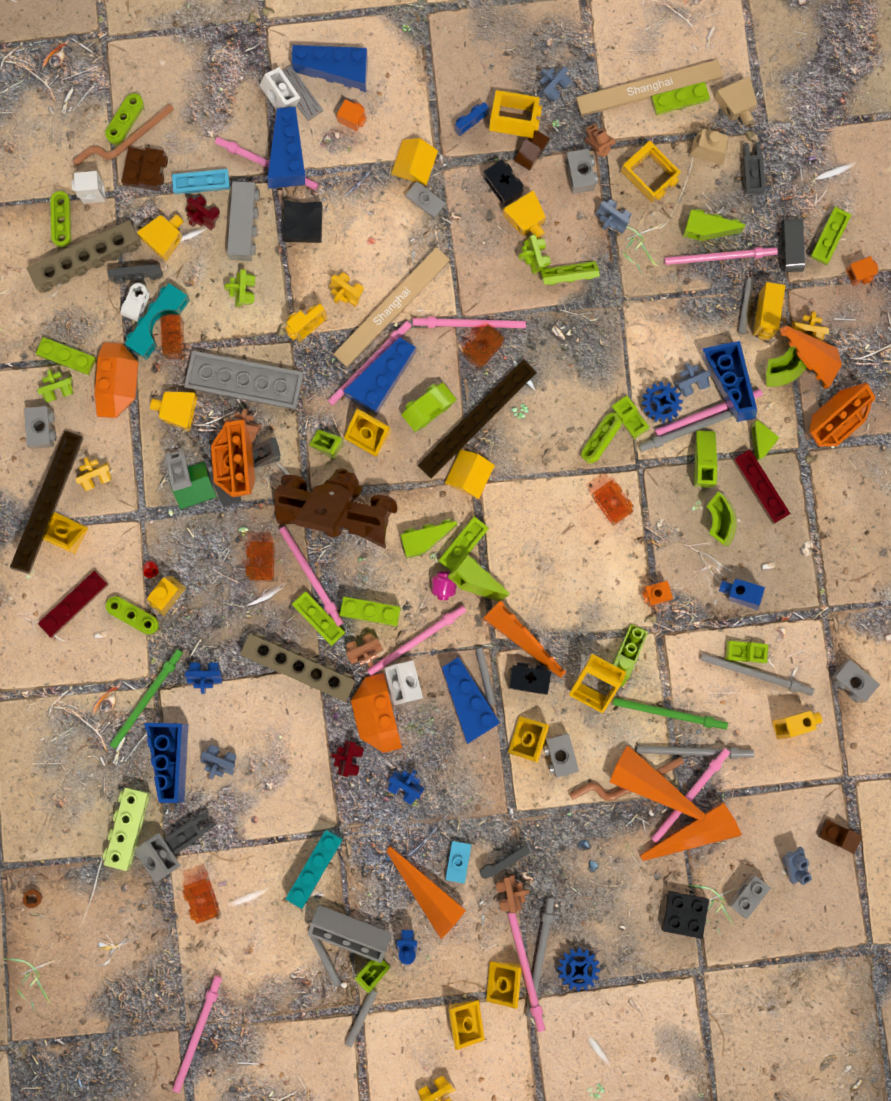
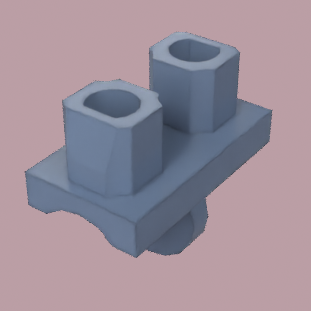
(549, 89)
(611, 217)
(699, 377)
(216, 765)
(797, 866)

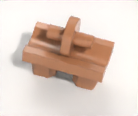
(599, 140)
(253, 428)
(364, 653)
(515, 894)

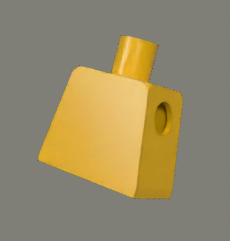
(526, 215)
(162, 235)
(176, 408)
(165, 595)
(796, 724)

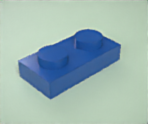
(476, 115)

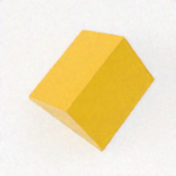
(415, 160)
(367, 433)
(470, 473)
(65, 533)
(528, 739)
(504, 983)
(466, 1023)

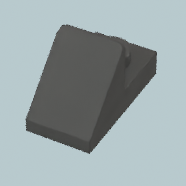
(266, 453)

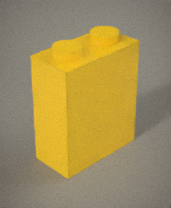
(769, 310)

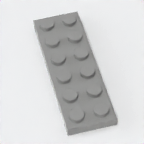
(244, 380)

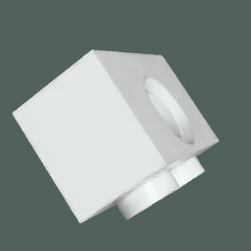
(279, 89)
(89, 187)
(403, 683)

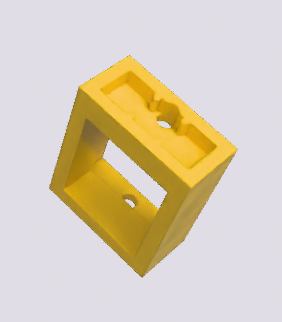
(512, 125)
(651, 150)
(606, 672)

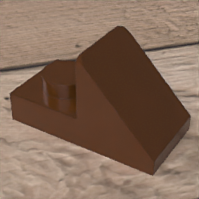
(531, 150)
(840, 836)

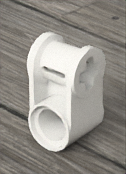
(135, 305)

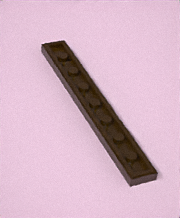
(477, 419)
(46, 502)

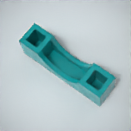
(169, 302)
(314, 869)

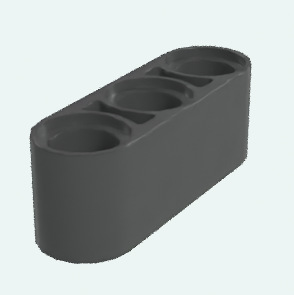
(792, 245)

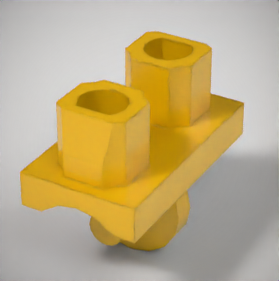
(343, 291)
(818, 331)
(85, 478)
(444, 1089)

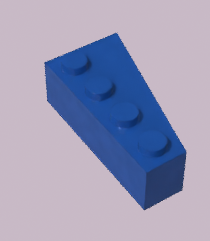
(333, 64)
(286, 157)
(380, 378)
(732, 378)
(470, 705)
(169, 759)

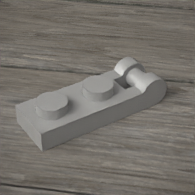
(178, 469)

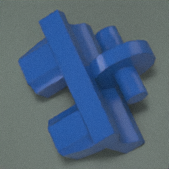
(203, 679)
(408, 783)
(407, 947)

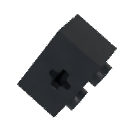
(504, 192)
(539, 685)

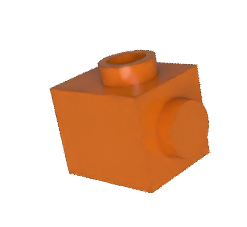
(351, 115)
(862, 271)
(657, 594)

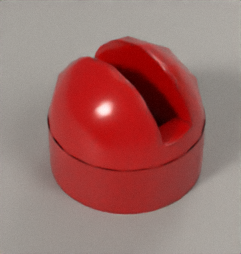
(150, 569)

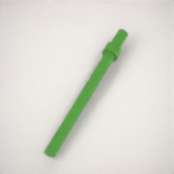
(168, 667)
(706, 721)

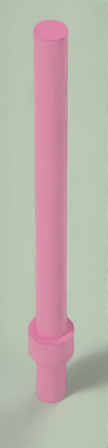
(234, 148)
(757, 252)
(431, 322)
(393, 337)
(698, 416)
(330, 607)
(448, 618)
(714, 765)
(211, 996)
(536, 1010)

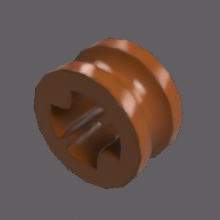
(33, 904)

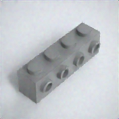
(242, 221)
(349, 934)

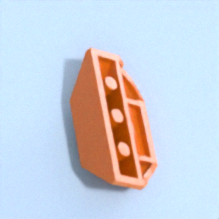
(115, 380)
(841, 415)
(233, 459)
(375, 714)

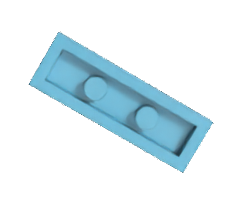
(201, 181)

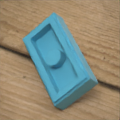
(458, 862)

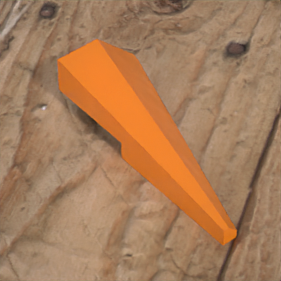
(815, 354)
(507, 624)
(639, 777)
(715, 827)
(436, 904)

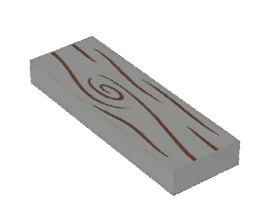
(307, 104)

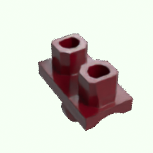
(199, 214)
(344, 758)

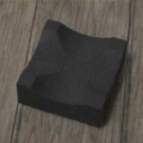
(302, 222)
(685, 915)

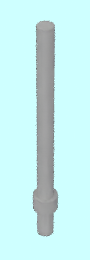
(659, 441)
(793, 686)
(735, 751)
(547, 919)

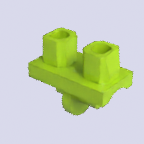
(532, 254)
(242, 281)
(48, 390)

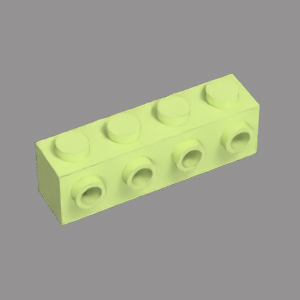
(127, 828)

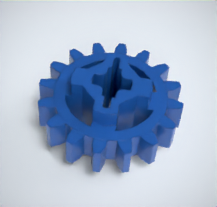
(668, 403)
(571, 976)

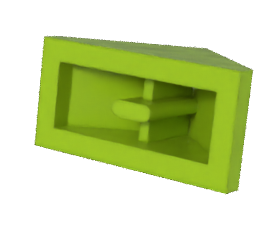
(762, 439)
(326, 443)
(371, 974)

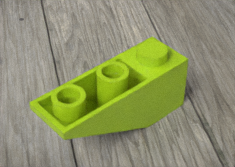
(706, 226)
(705, 460)
(422, 540)
(474, 579)
(629, 650)

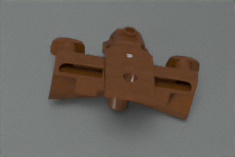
(332, 507)

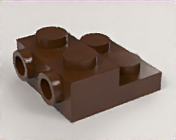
(144, 168)

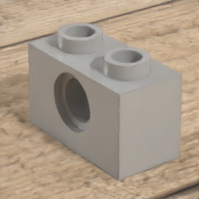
(578, 181)
(33, 418)
(866, 684)
(566, 766)
(157, 857)
(749, 896)

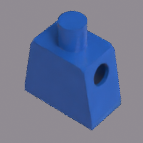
(750, 598)

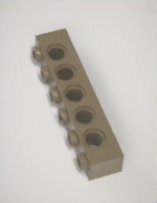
(74, 254)
(251, 651)

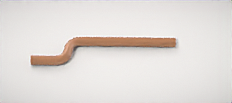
(126, 143)
(620, 792)

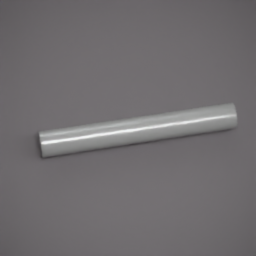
(746, 306)
(485, 676)
(326, 961)
(361, 1018)

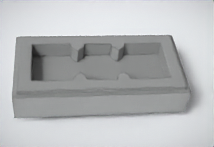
(425, 200)

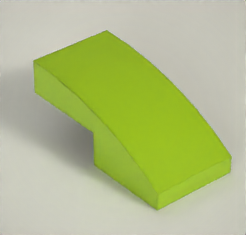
(630, 417)
(746, 652)

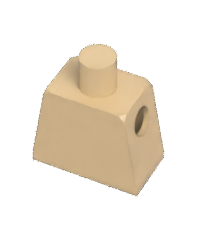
(738, 100)
(710, 146)

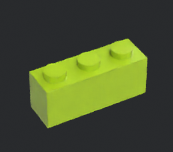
(370, 612)

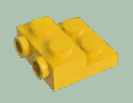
(300, 326)

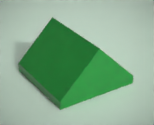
(201, 488)

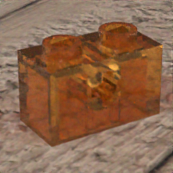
(173, 337)
(480, 357)
(612, 512)
(266, 551)
(210, 907)

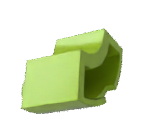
(784, 368)
(428, 407)
(724, 519)

